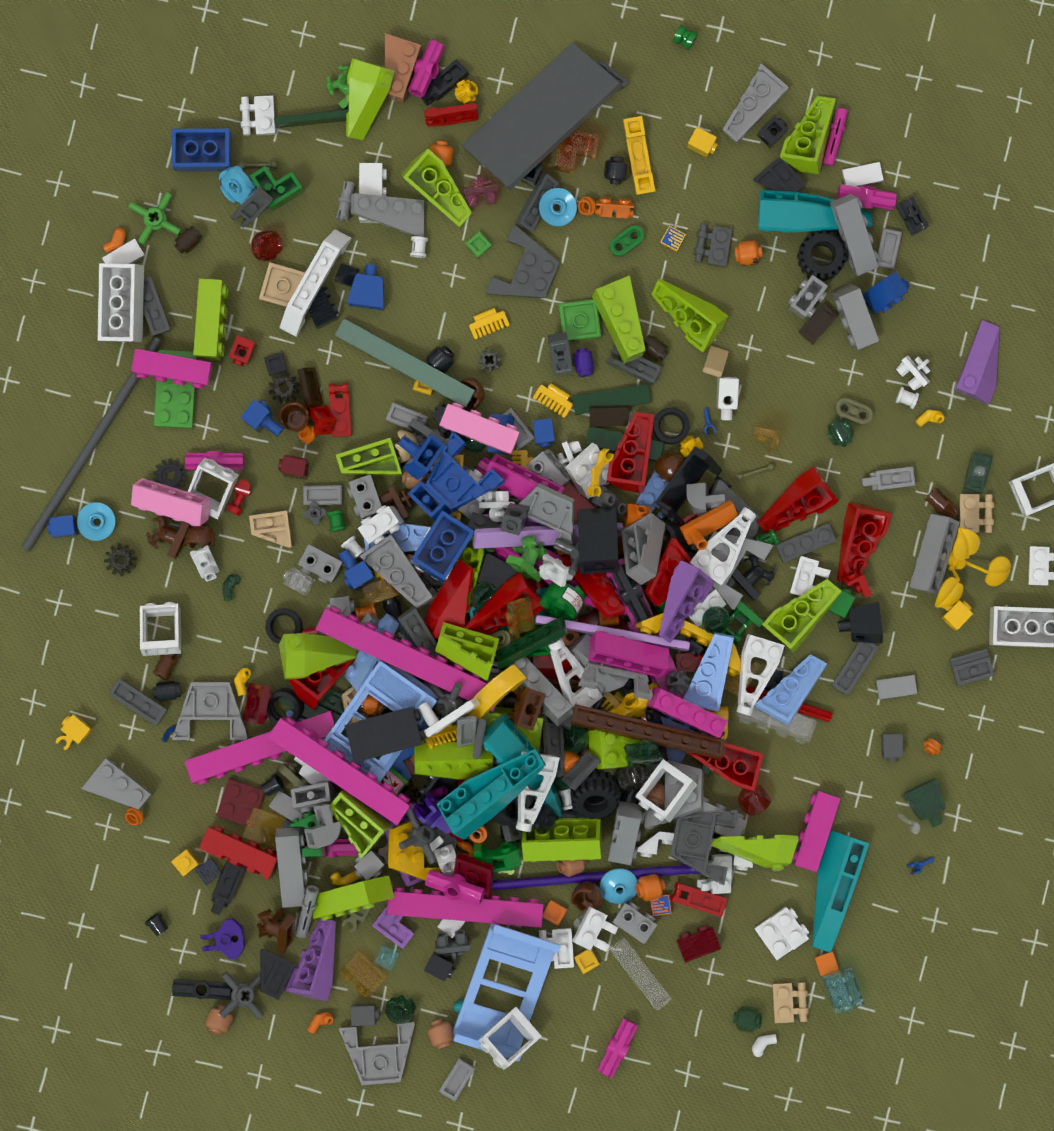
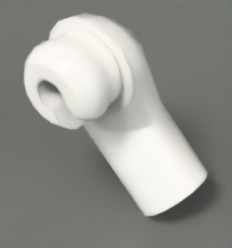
(761, 1043)

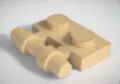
(969, 512)
(783, 1002)

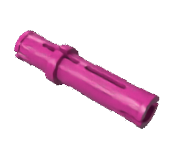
(841, 116)

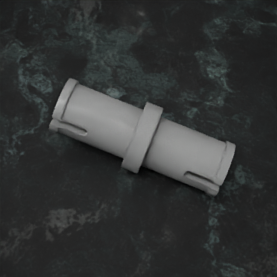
(345, 201)

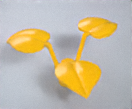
(964, 546)

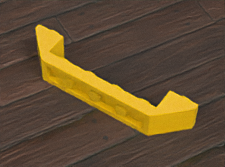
(653, 624)

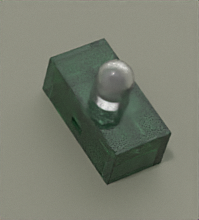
(977, 472)

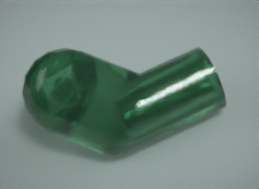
(228, 585)

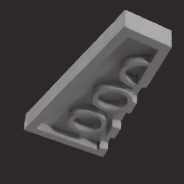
(758, 99)
(393, 212)
(396, 569)

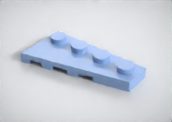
(407, 537)
(364, 663)
(710, 676)
(792, 691)

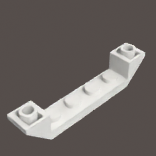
(312, 281)
(650, 847)

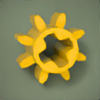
(466, 91)
(688, 444)

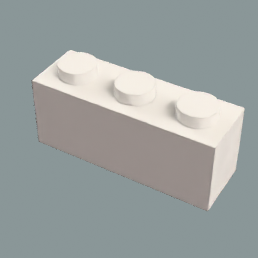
(371, 182)

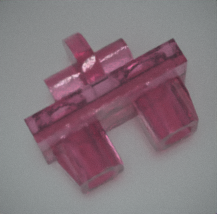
(472, 194)

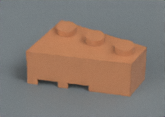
(400, 57)

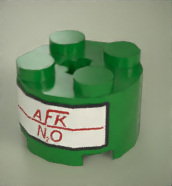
(562, 601)

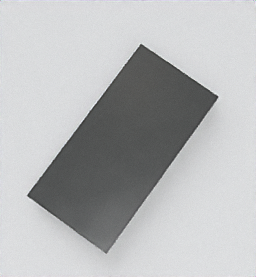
(541, 116)

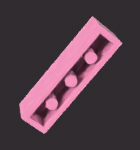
(480, 429)
(170, 502)

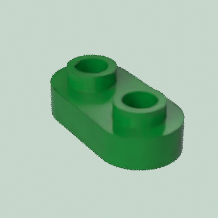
(626, 241)

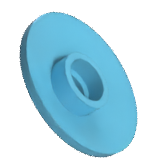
(564, 200)
(86, 520)
(618, 878)

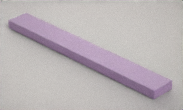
(496, 538)
(591, 629)

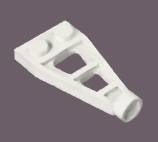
(713, 567)
(763, 649)
(584, 696)
(549, 775)

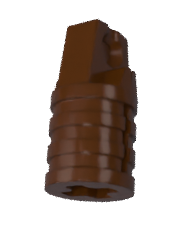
(941, 503)
(165, 666)

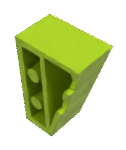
(371, 459)
(468, 648)
(359, 821)

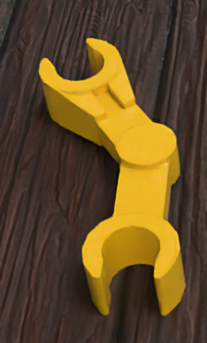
(596, 471)

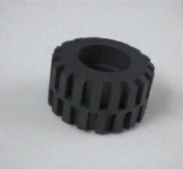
(833, 244)
(596, 795)

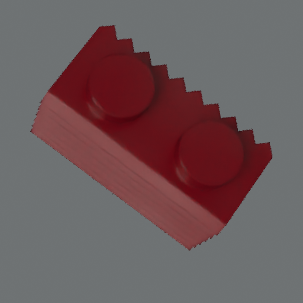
(294, 467)
(698, 943)

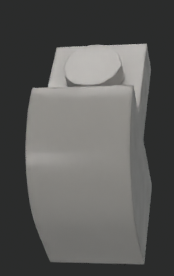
(701, 501)
(326, 830)

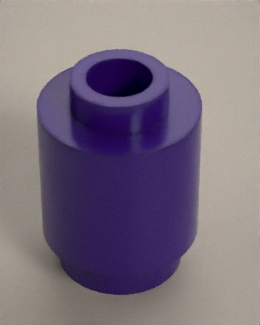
(583, 362)

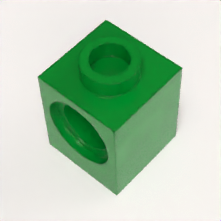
(842, 603)

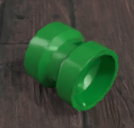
(684, 37)

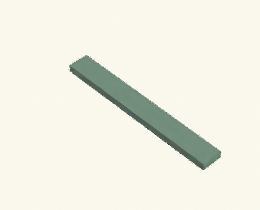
(405, 363)

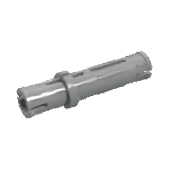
(306, 912)

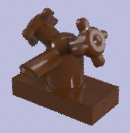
(169, 535)
(527, 708)
(282, 931)

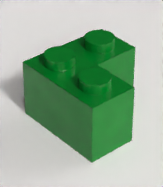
(280, 190)

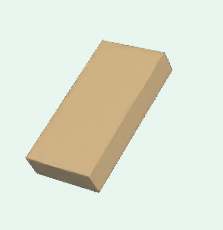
(715, 361)

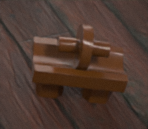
(391, 495)

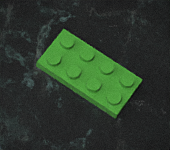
(174, 402)

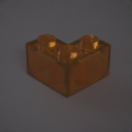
(575, 144)

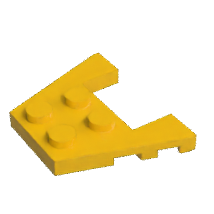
(411, 859)

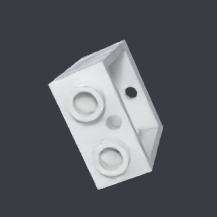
(220, 472)
(1021, 496)
(160, 647)
(688, 787)
(522, 1025)

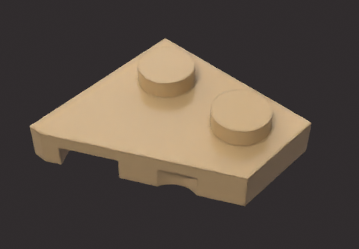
(272, 527)

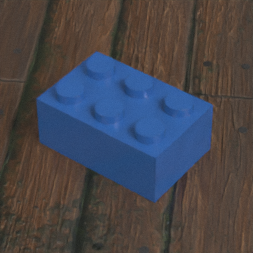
(201, 149)
(442, 546)

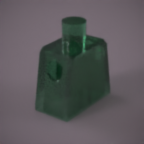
(926, 801)

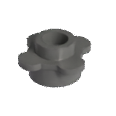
(314, 518)

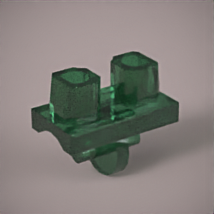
(642, 752)

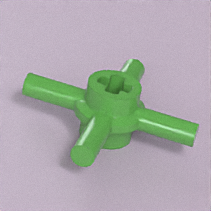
(155, 225)

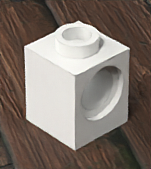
(446, 859)

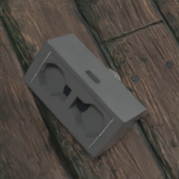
(560, 353)

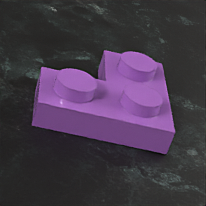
(393, 929)

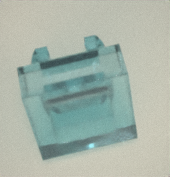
(386, 957)

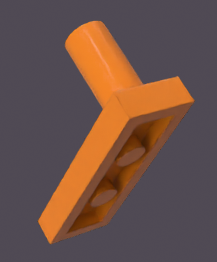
(708, 523)

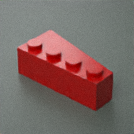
(240, 852)

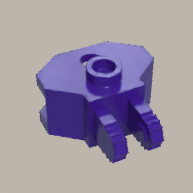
(431, 816)
(225, 941)

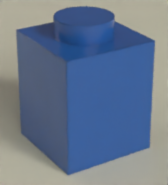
(543, 432)
(62, 526)

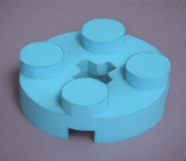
(233, 176)

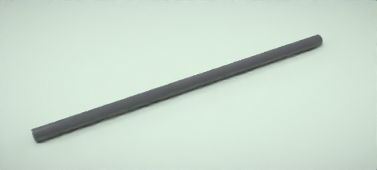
(85, 454)

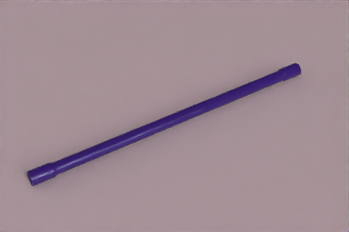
(590, 877)

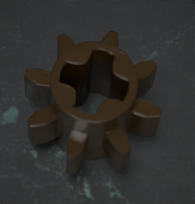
(410, 790)

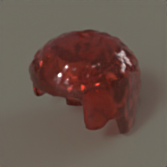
(266, 245)
(755, 801)

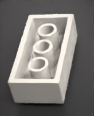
(120, 302)
(1021, 627)

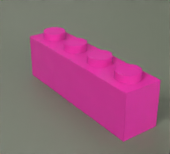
(172, 367)
(518, 479)
(628, 654)
(687, 712)
(816, 830)

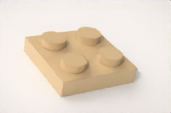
(280, 284)

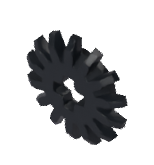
(170, 467)

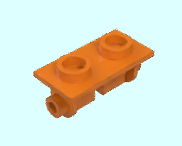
(607, 206)

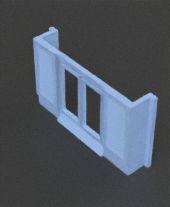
(393, 689)
(515, 950)

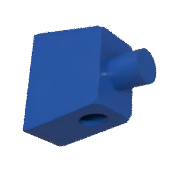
(367, 290)

